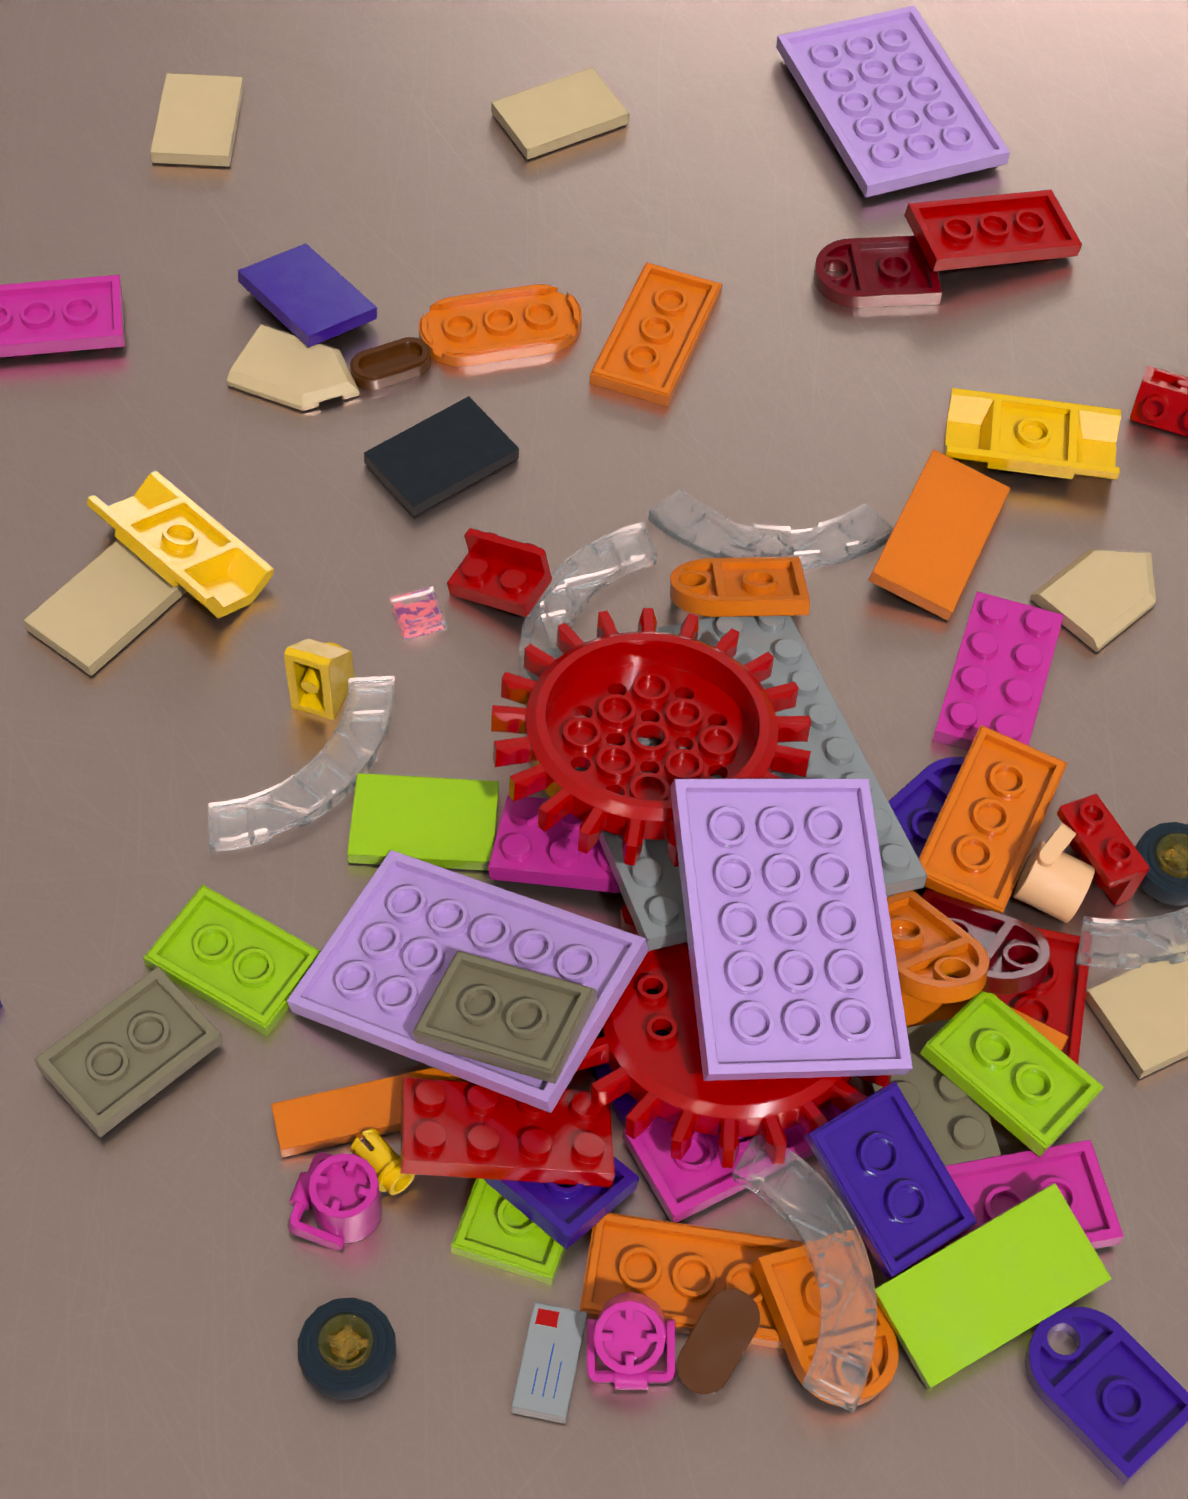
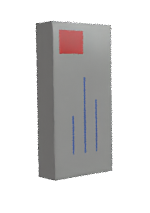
(549, 1363)

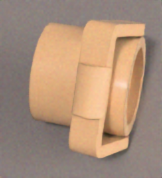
(1054, 878)

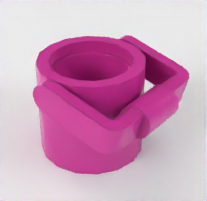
(342, 1198)
(630, 1341)

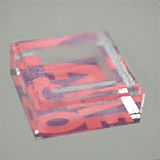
(418, 613)

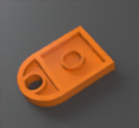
(741, 587)
(932, 949)
(796, 1310)

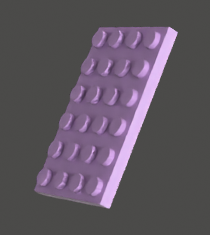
(891, 101)
(788, 929)
(404, 935)

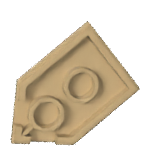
(289, 372)
(1100, 594)

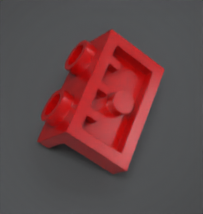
(1162, 401)
(501, 573)
(1105, 847)

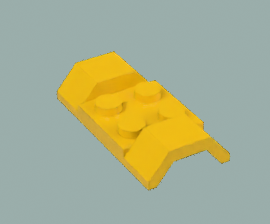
(1032, 435)
(186, 545)

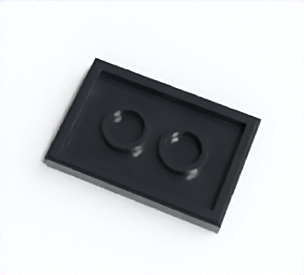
(441, 455)

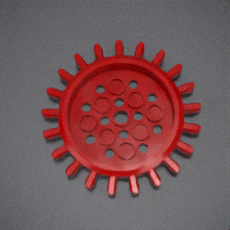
(620, 685)
(668, 1074)

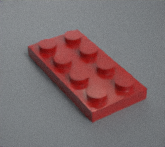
(992, 230)
(487, 1135)

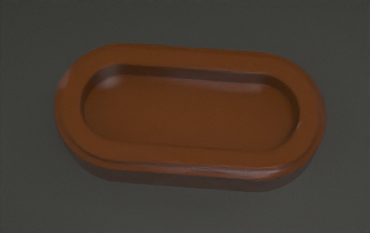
(390, 363)
(718, 1341)

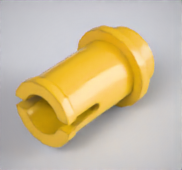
(384, 1161)

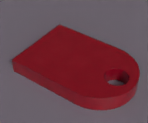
(876, 273)
(1004, 940)

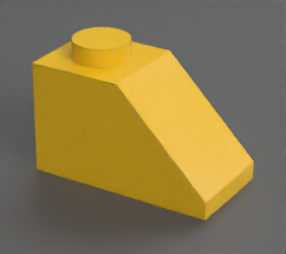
(318, 676)

